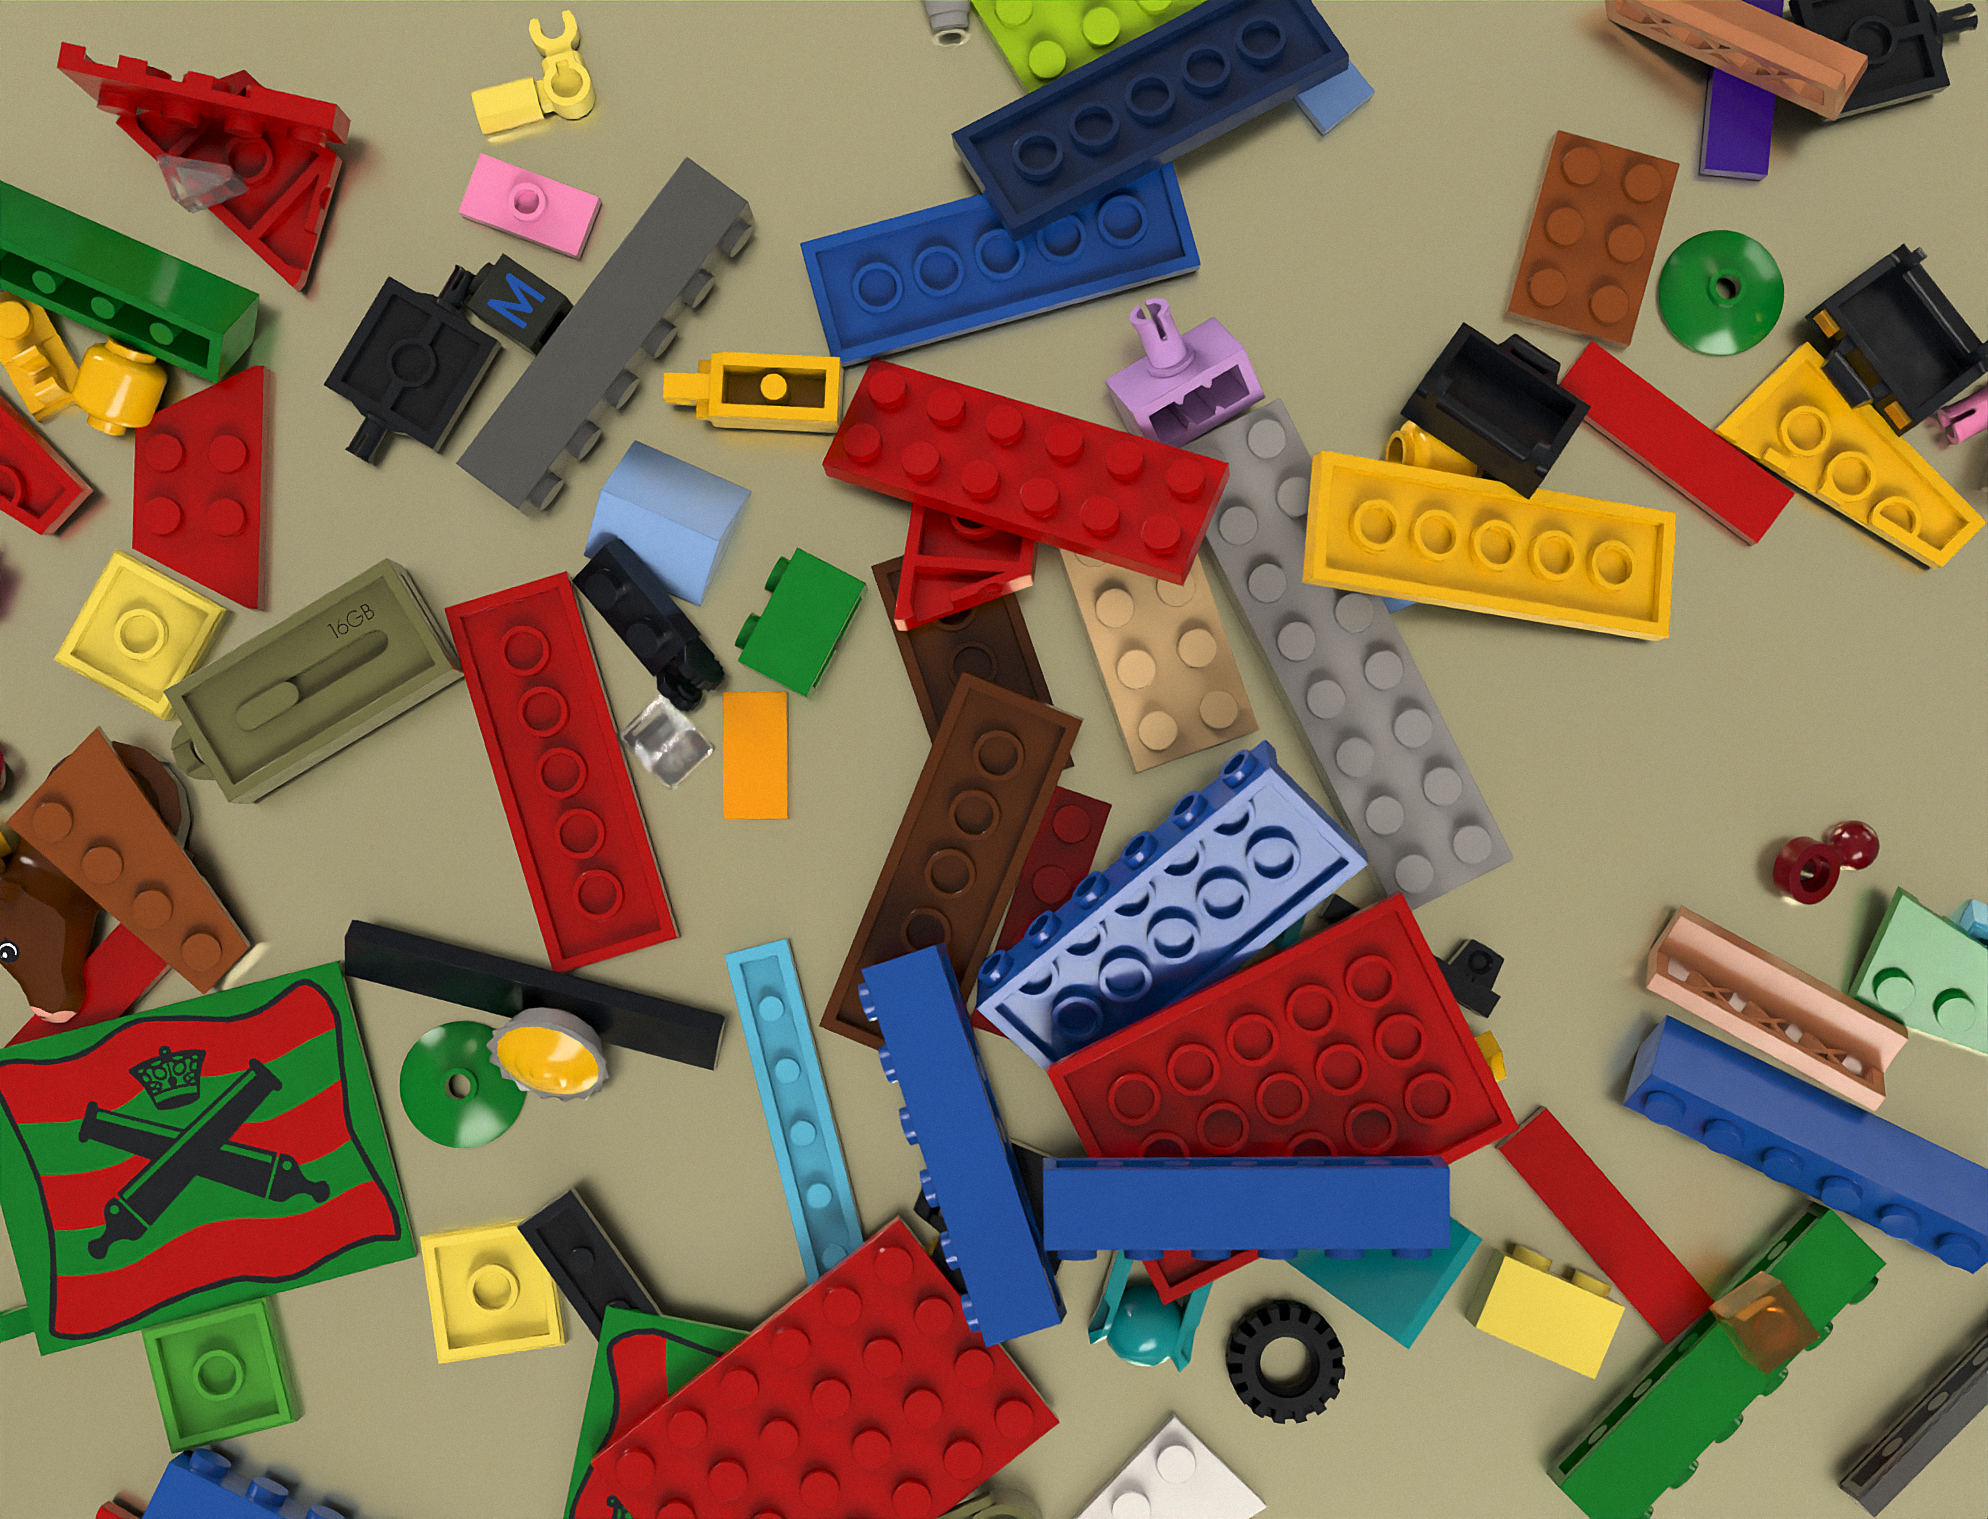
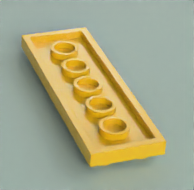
(1488, 547)

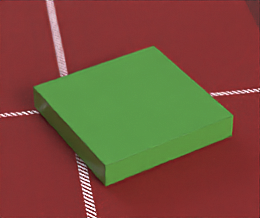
(221, 1374)

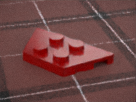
(286, 183)
(206, 486)
(957, 566)

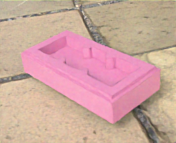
(530, 206)

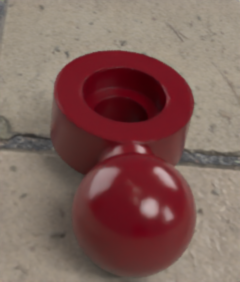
(1810, 869)

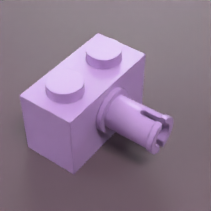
(1184, 380)

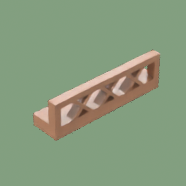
(1751, 47)
(1775, 1007)

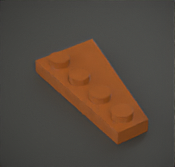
(117, 849)

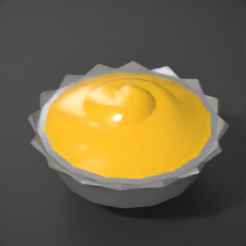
(550, 1054)

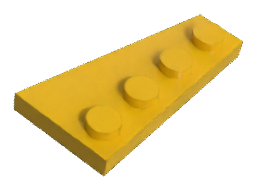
(1850, 460)

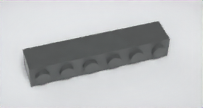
(608, 337)

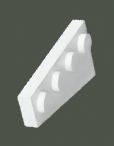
(1173, 1479)

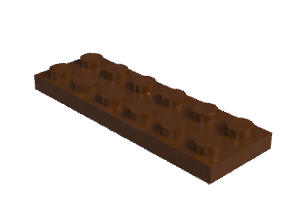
(959, 840)

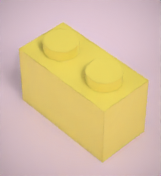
(1544, 1311)

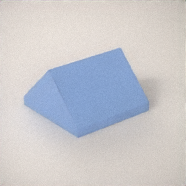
(668, 518)

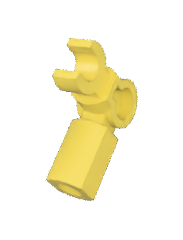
(525, 101)

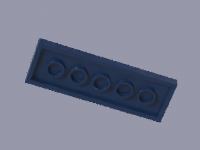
(1144, 106)

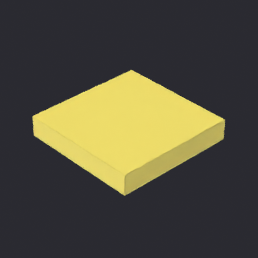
(141, 633)
(489, 1293)

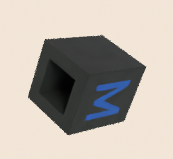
(517, 303)

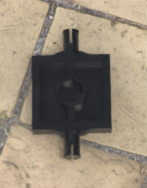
(1898, 38)
(412, 364)

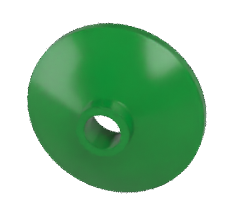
(1696, 310)
(425, 1093)

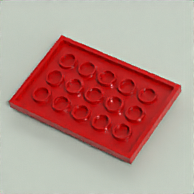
(1298, 1055)
(837, 1406)

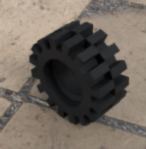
(1291, 1400)

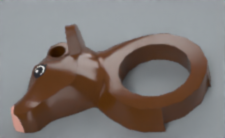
(51, 919)

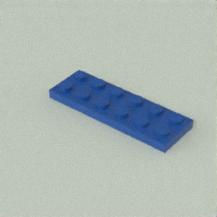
(962, 272)

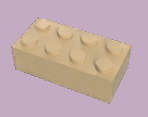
(1159, 660)

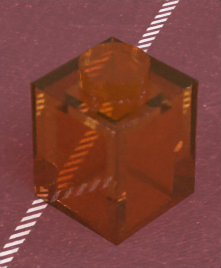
(1764, 1322)

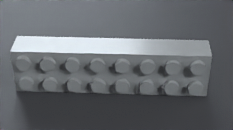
(1343, 675)

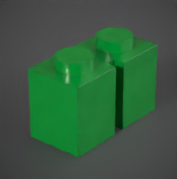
(801, 622)

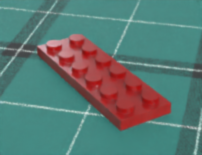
(1027, 470)
(561, 772)

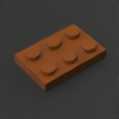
(1591, 239)

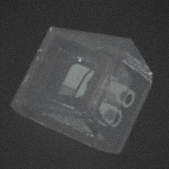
(200, 183)
(666, 742)

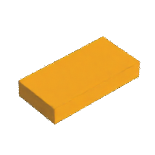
(755, 755)

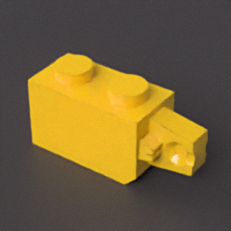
(762, 391)

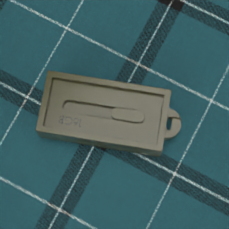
(311, 684)

